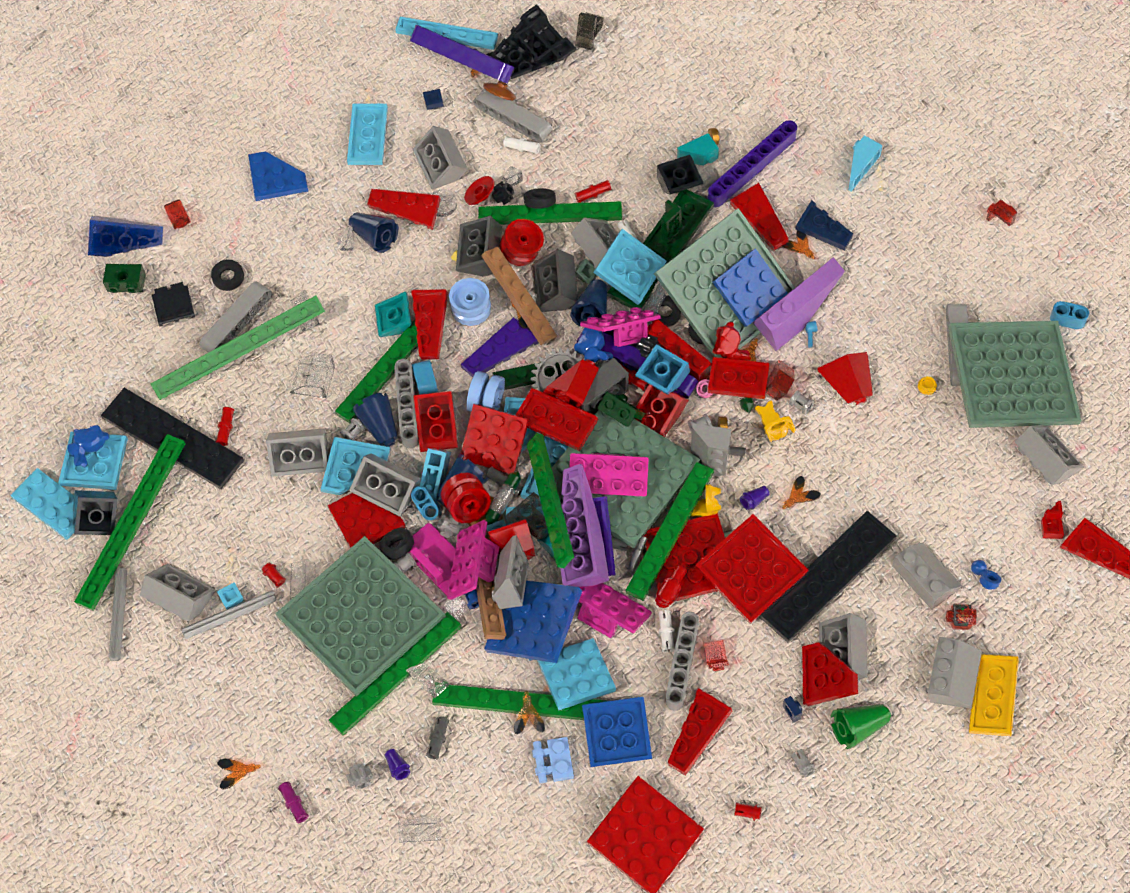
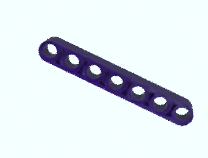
(462, 54)
(760, 156)
(632, 359)

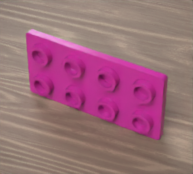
(627, 325)
(614, 473)
(433, 556)
(472, 559)
(607, 608)

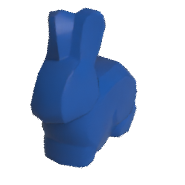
(591, 345)
(86, 441)

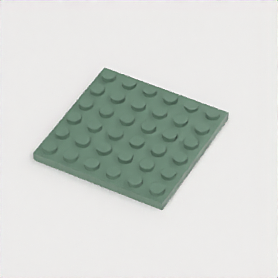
(691, 274)
(1014, 374)
(667, 473)
(360, 615)

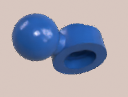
(988, 579)

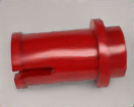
(273, 574)
(748, 811)

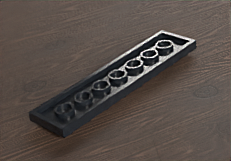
(152, 424)
(828, 576)

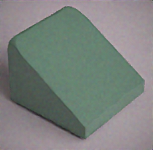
(584, 271)

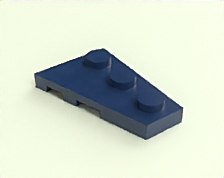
(822, 227)

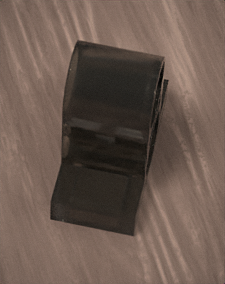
(588, 28)
(535, 519)

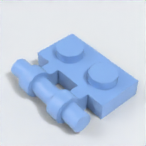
(560, 760)

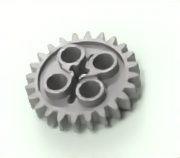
(541, 379)

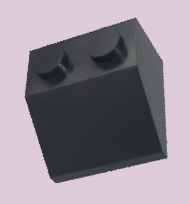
(678, 175)
(94, 512)

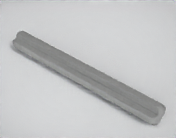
(118, 614)
(229, 614)

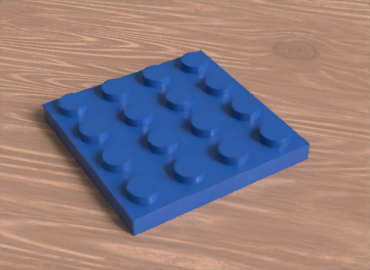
(539, 625)

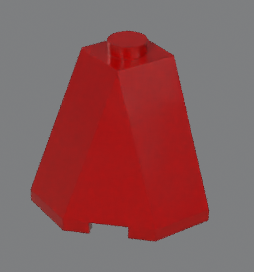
(849, 377)
(574, 383)

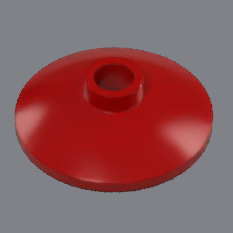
(479, 190)

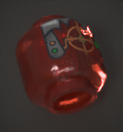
(961, 616)

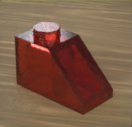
(780, 380)

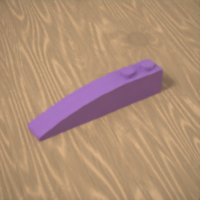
(797, 308)
(584, 531)

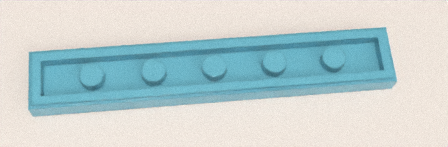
(463, 35)

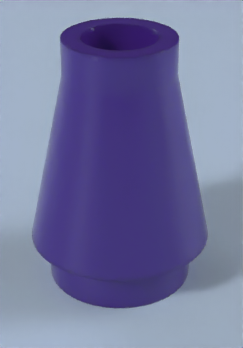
(754, 497)
(397, 765)

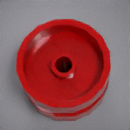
(521, 242)
(465, 497)

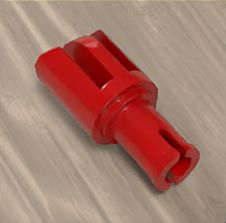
(670, 588)

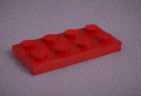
(557, 419)

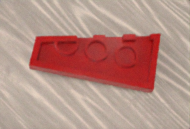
(406, 205)
(760, 216)
(430, 317)
(1098, 547)
(702, 724)

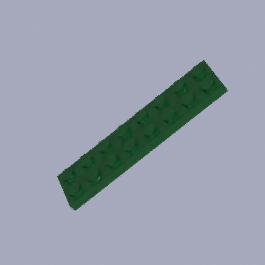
(693, 212)

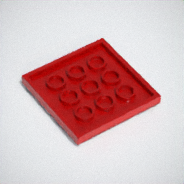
(693, 544)
(751, 568)
(645, 835)

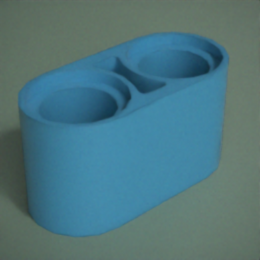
(1069, 315)
(424, 377)
(425, 504)

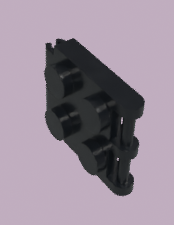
(172, 303)

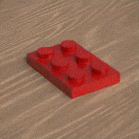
(738, 378)

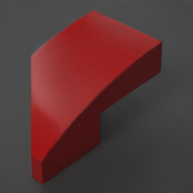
(1052, 522)

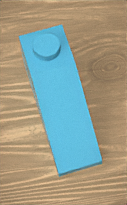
(865, 155)
(434, 471)

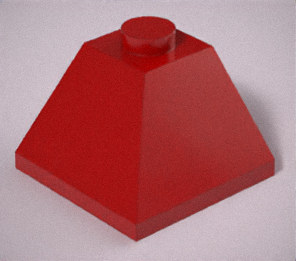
(502, 536)

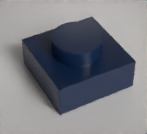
(433, 99)
(792, 708)

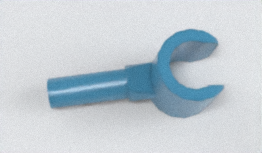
(810, 328)

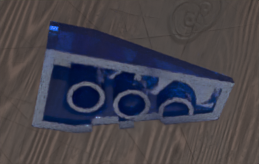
(116, 236)

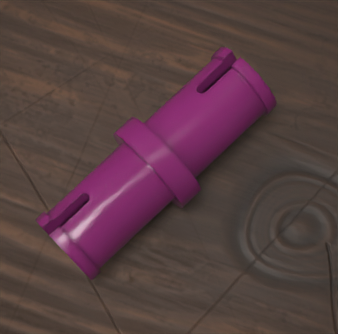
(293, 802)

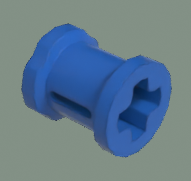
(472, 599)

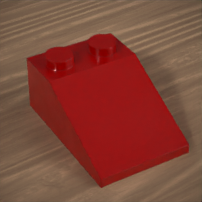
(660, 409)
(436, 421)

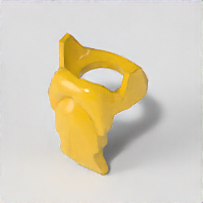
(774, 426)
(709, 505)

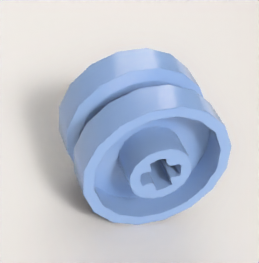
(470, 301)
(485, 391)

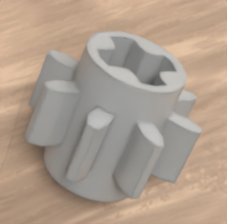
(448, 526)
(359, 776)

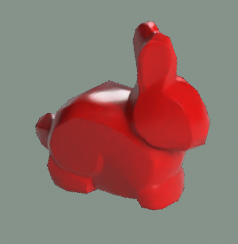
(728, 343)

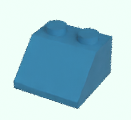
(663, 370)

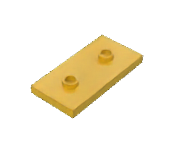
(994, 696)

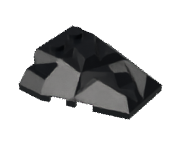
(533, 44)

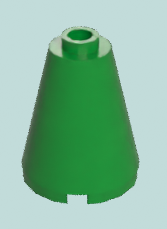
(858, 723)

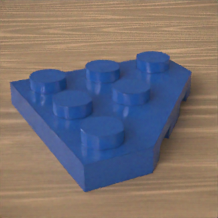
(274, 177)

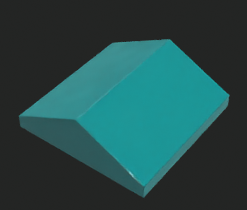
(393, 315)

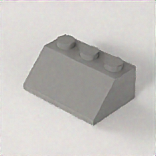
(439, 157)
(594, 238)
(711, 446)
(297, 452)
(1048, 454)
(384, 484)
(926, 574)
(511, 575)
(176, 592)
(847, 640)
(954, 673)

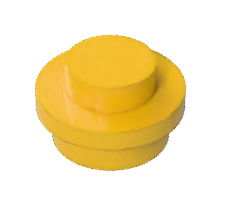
(927, 385)

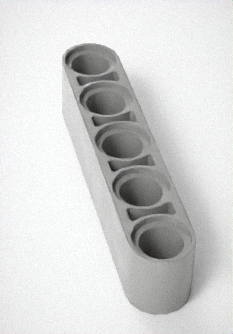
(513, 116)
(954, 314)
(236, 317)
(406, 395)
(682, 651)

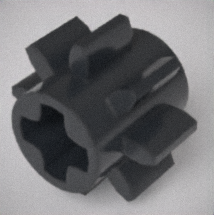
(503, 193)
(647, 344)

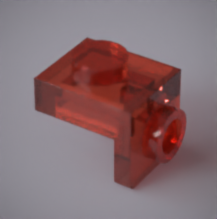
(1002, 211)
(177, 214)
(715, 655)

